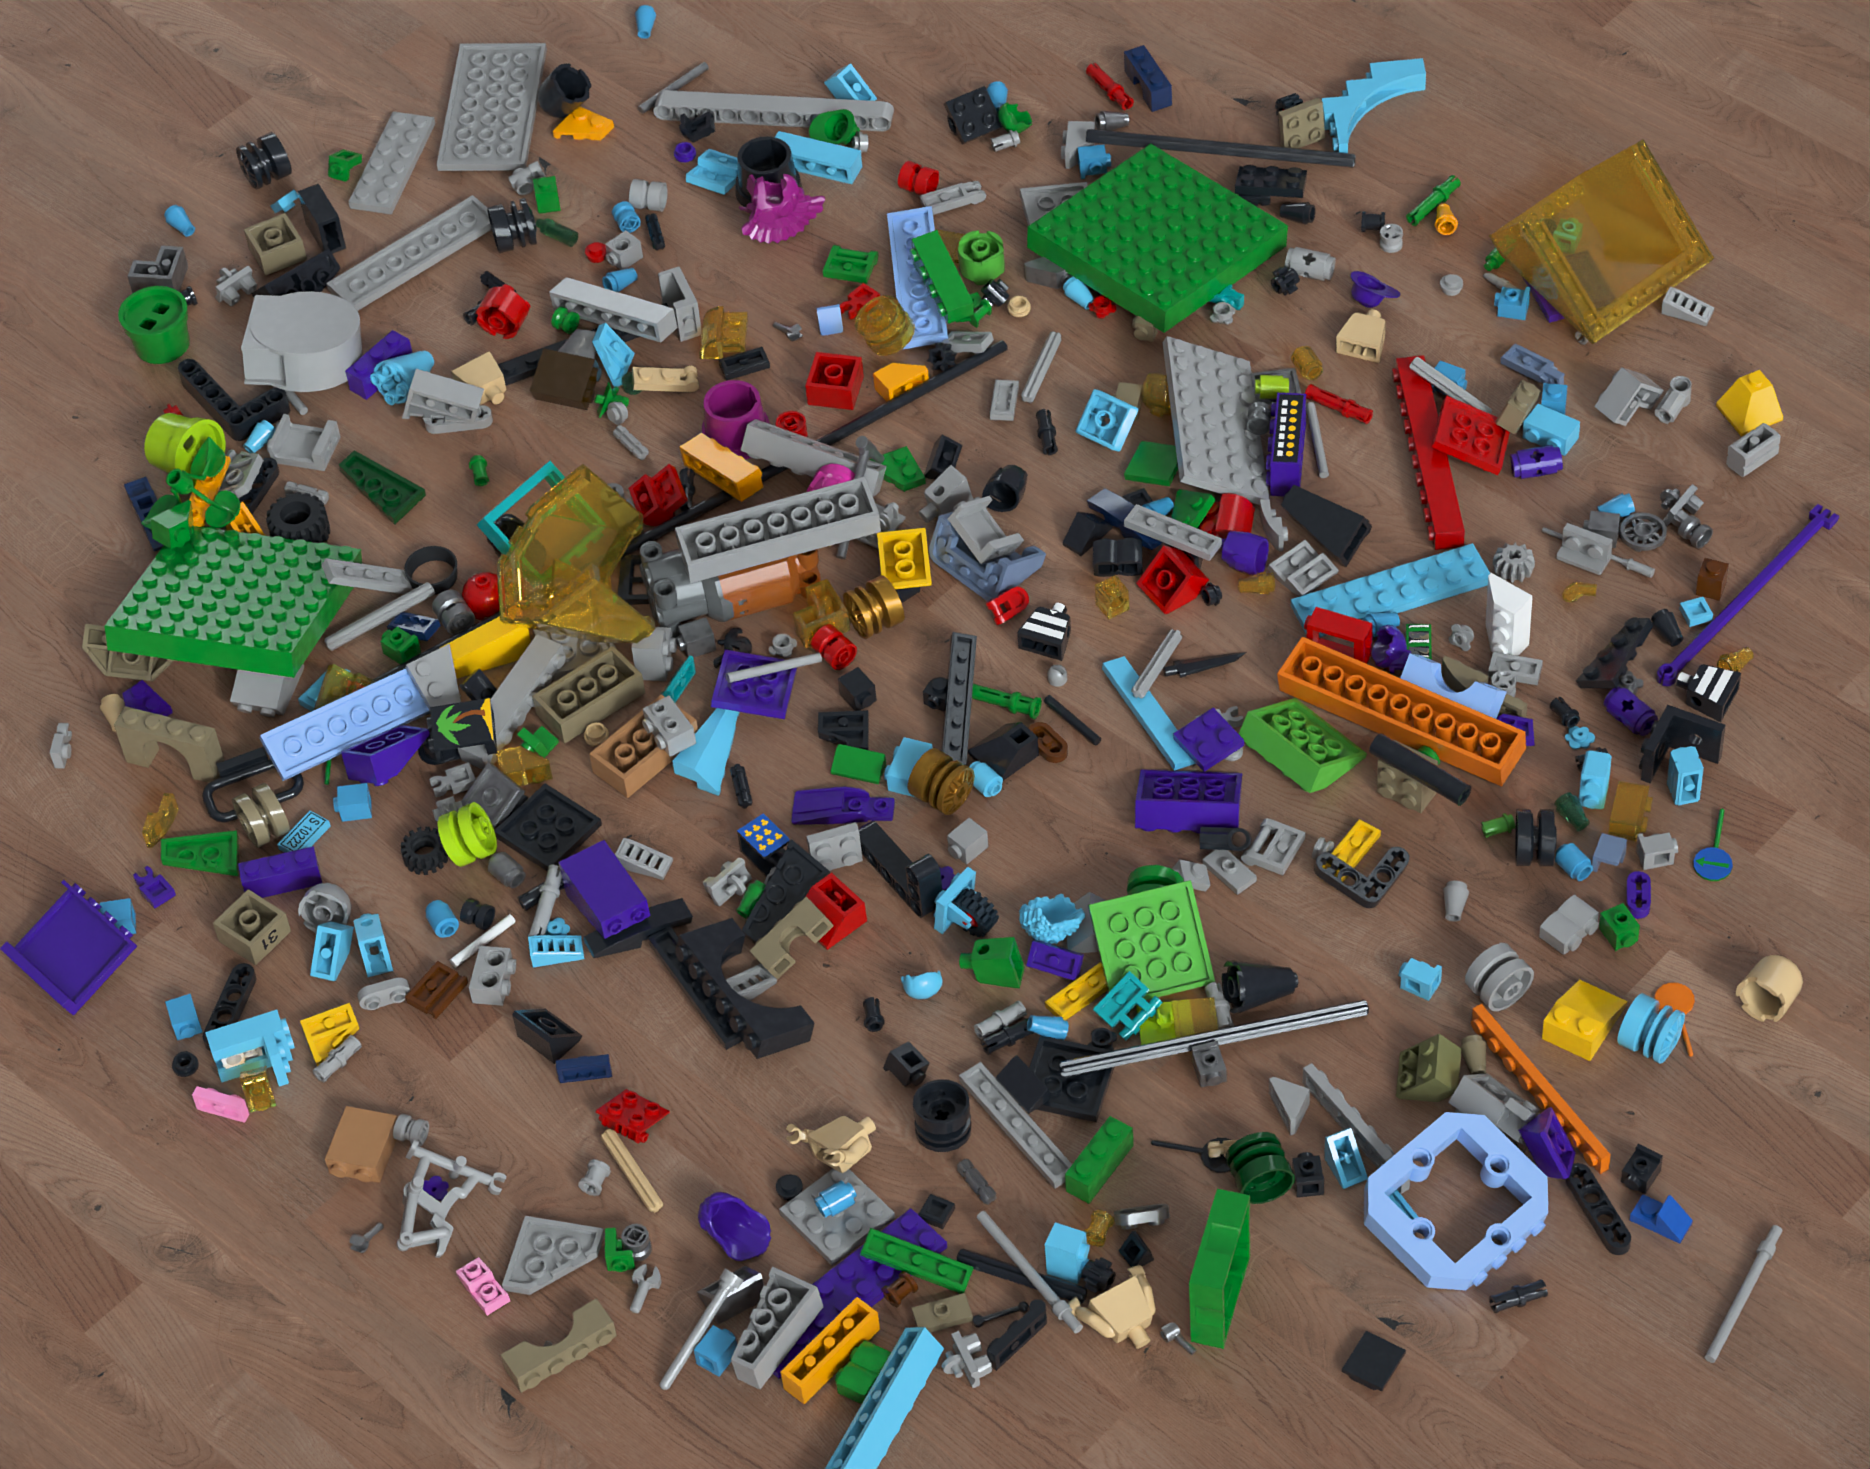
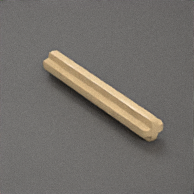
(631, 1170)

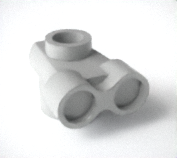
(523, 178)

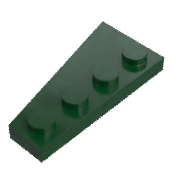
(383, 487)

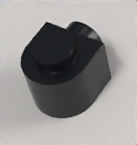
(935, 693)

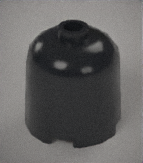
(563, 91)

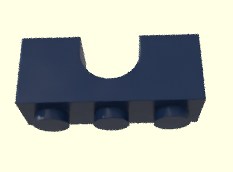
(1144, 70)

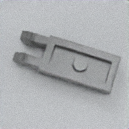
(953, 197)

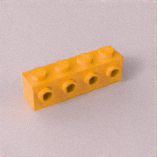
(721, 467)
(829, 1350)

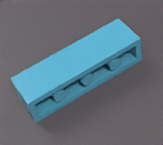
(823, 158)

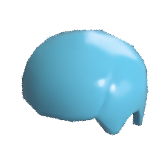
(923, 985)

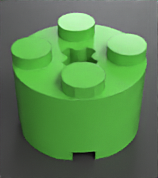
(981, 256)

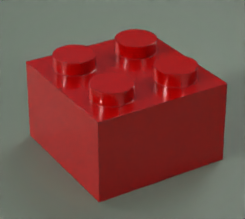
(834, 381)

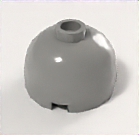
(324, 904)

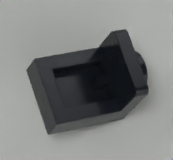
(698, 127)

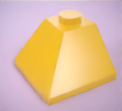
(1750, 403)

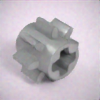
(445, 806)

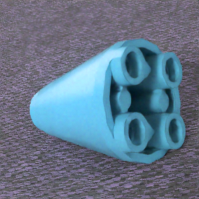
(395, 375)

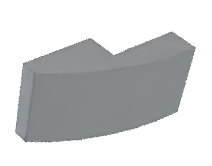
(1273, 525)

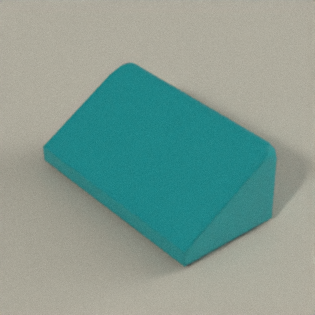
(680, 679)

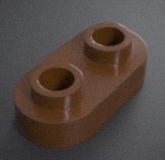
(1050, 743)

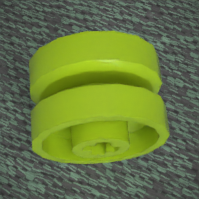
(467, 834)

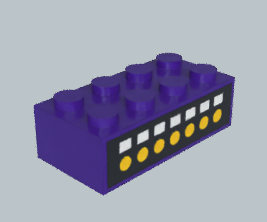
(1286, 443)

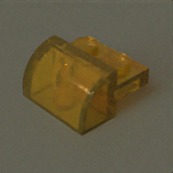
(723, 333)

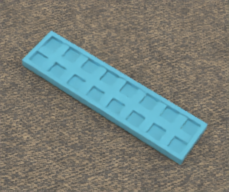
(1400, 586)

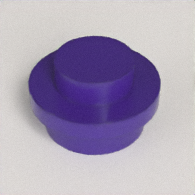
(684, 152)

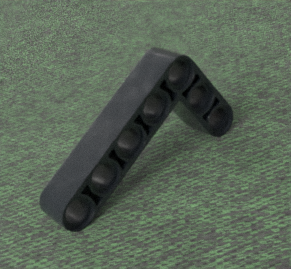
(234, 419)
(914, 882)

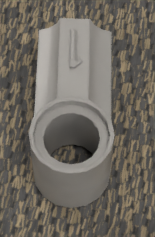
(1674, 400)

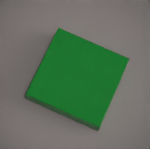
(1153, 464)

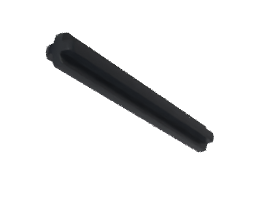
(1014, 1274)

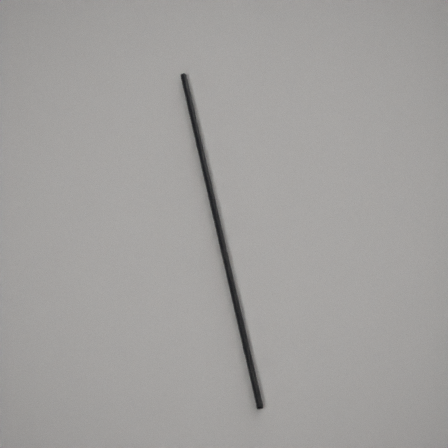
(770, 471)

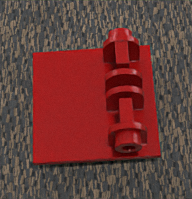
(631, 1115)

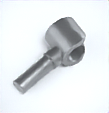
(792, 332)
(361, 1243)
(1172, 1331)

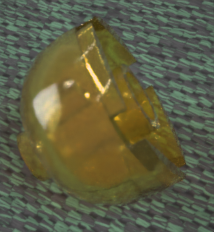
(1156, 394)

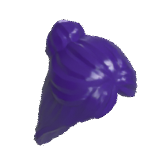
(734, 1226)

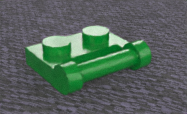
(850, 264)

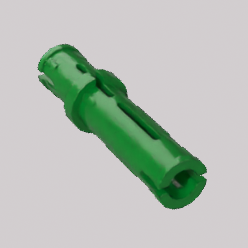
(1439, 194)

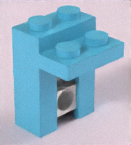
(252, 1045)

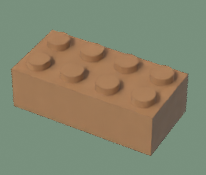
(631, 755)

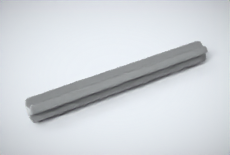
(379, 616)

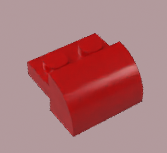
(658, 496)
(1228, 515)

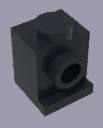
(907, 1064)
(1641, 1169)
(1308, 1175)

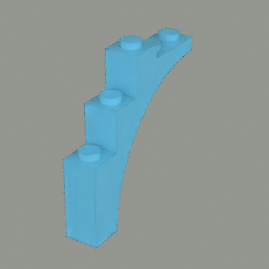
(1361, 95)

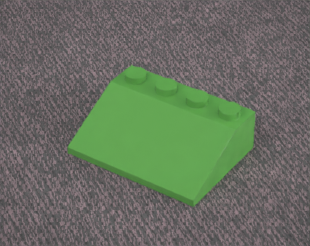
(1300, 744)

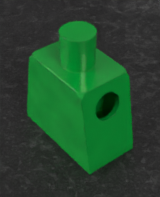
(995, 962)

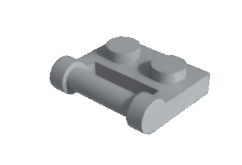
(1280, 850)

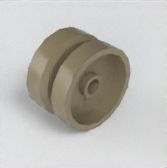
(260, 815)

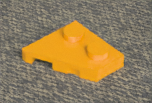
(584, 125)

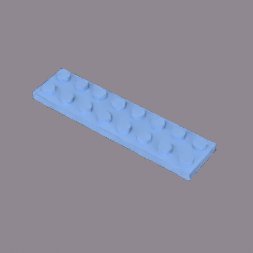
(909, 287)
(343, 724)

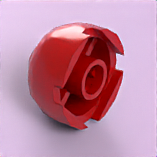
(481, 594)

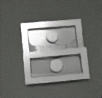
(1302, 569)

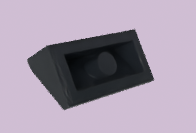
(944, 453)
(1023, 1085)

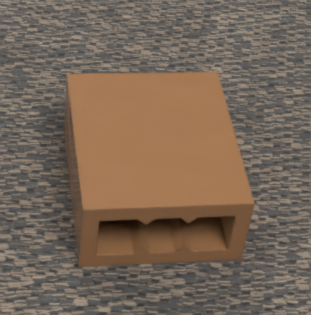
(361, 1145)

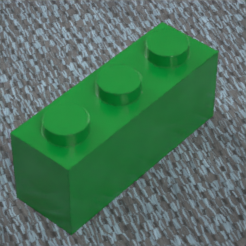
(1099, 1159)

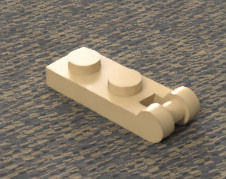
(665, 379)

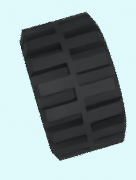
(299, 518)

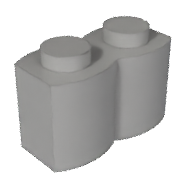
(1569, 925)

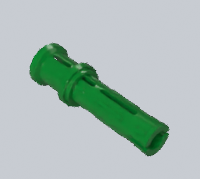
(1014, 702)

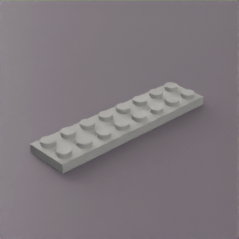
(412, 254)

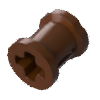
(899, 1289)

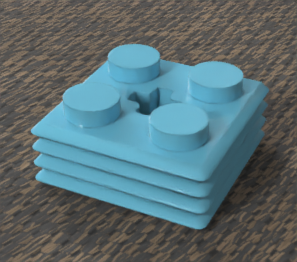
(1096, 429)

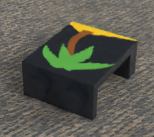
(462, 726)

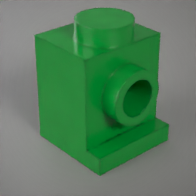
(396, 642)

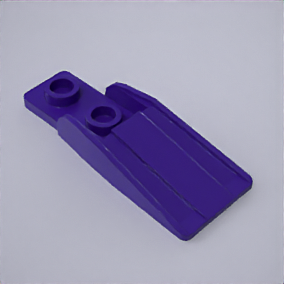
(839, 806)

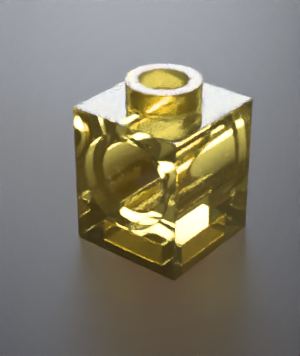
(1112, 597)

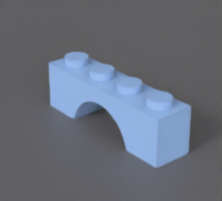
(1428, 675)

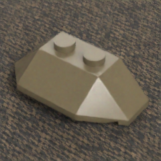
(119, 663)

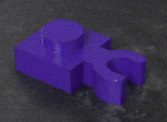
(154, 889)

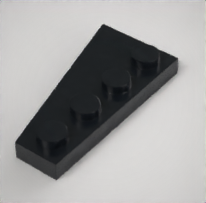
(1612, 660)

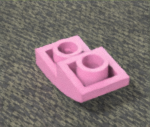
(482, 1286)

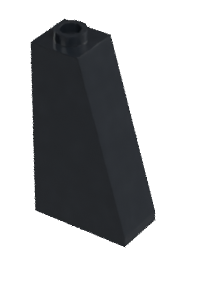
(1330, 524)

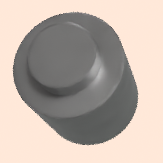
(506, 870)

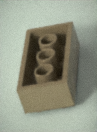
(588, 694)

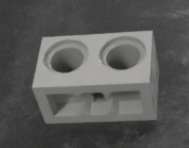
(492, 975)

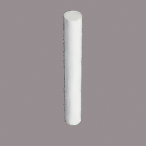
(482, 940)

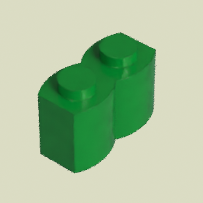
(861, 1371)

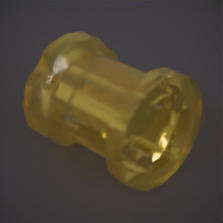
(1098, 1228)

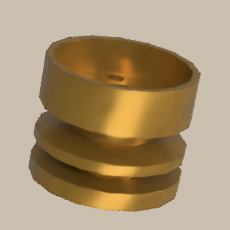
(873, 607)
(941, 781)

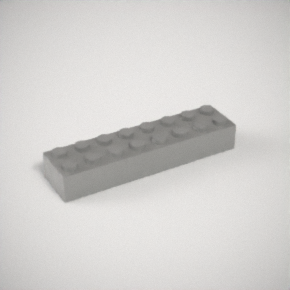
(777, 529)

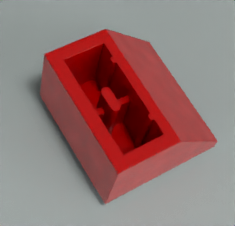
(840, 906)

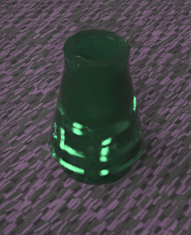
(1572, 811)

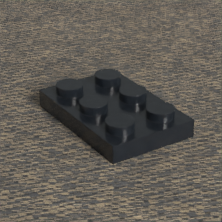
(1271, 181)

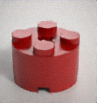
(502, 311)

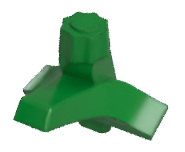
(610, 395)

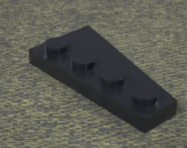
(788, 885)

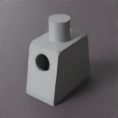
(945, 493)

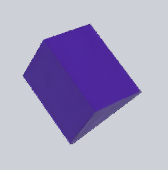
(1549, 1145)

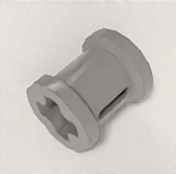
(594, 1177)

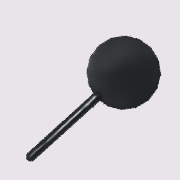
(1215, 1164)

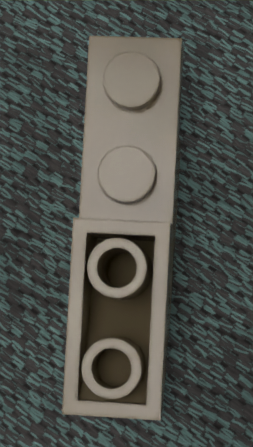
(1461, 677)

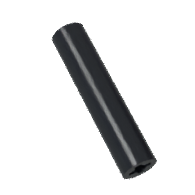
(1420, 769)

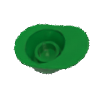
(834, 127)

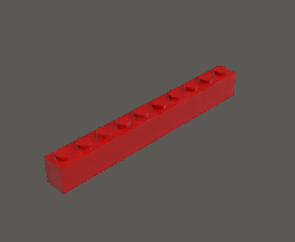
(1432, 466)

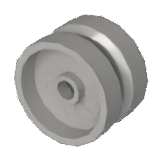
(1499, 977)

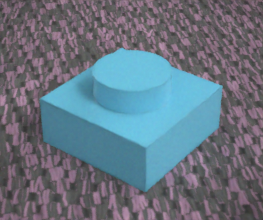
(286, 202)
(1696, 611)

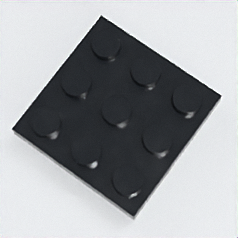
(547, 827)
(1073, 1095)

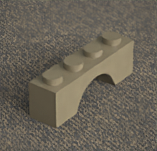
(531, 1364)

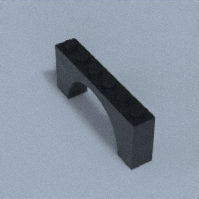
(760, 1027)

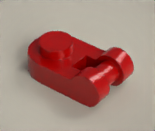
(1015, 601)

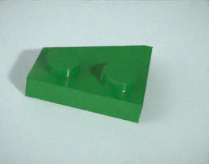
(902, 469)
(1191, 507)

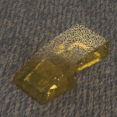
(159, 823)

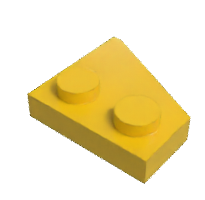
(329, 1030)

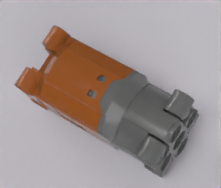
(724, 596)

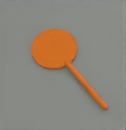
(1679, 998)

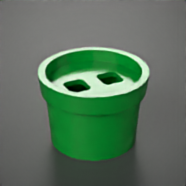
(156, 323)

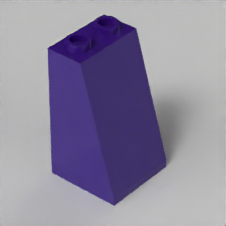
(603, 890)

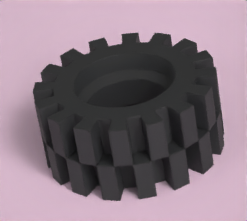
(427, 861)

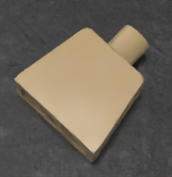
(1362, 336)
(483, 373)

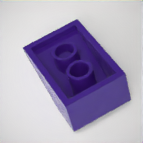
(383, 754)

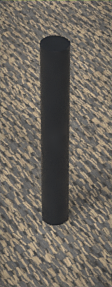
(1072, 720)

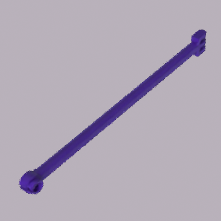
(1817, 522)

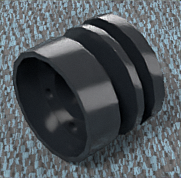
(265, 160)
(512, 225)
(942, 1115)

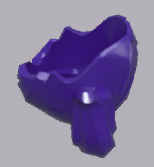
(1390, 649)

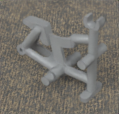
(415, 1195)

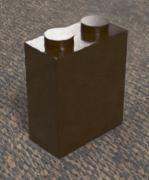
(565, 379)

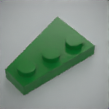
(203, 852)

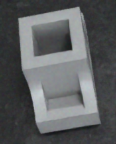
(1516, 1116)

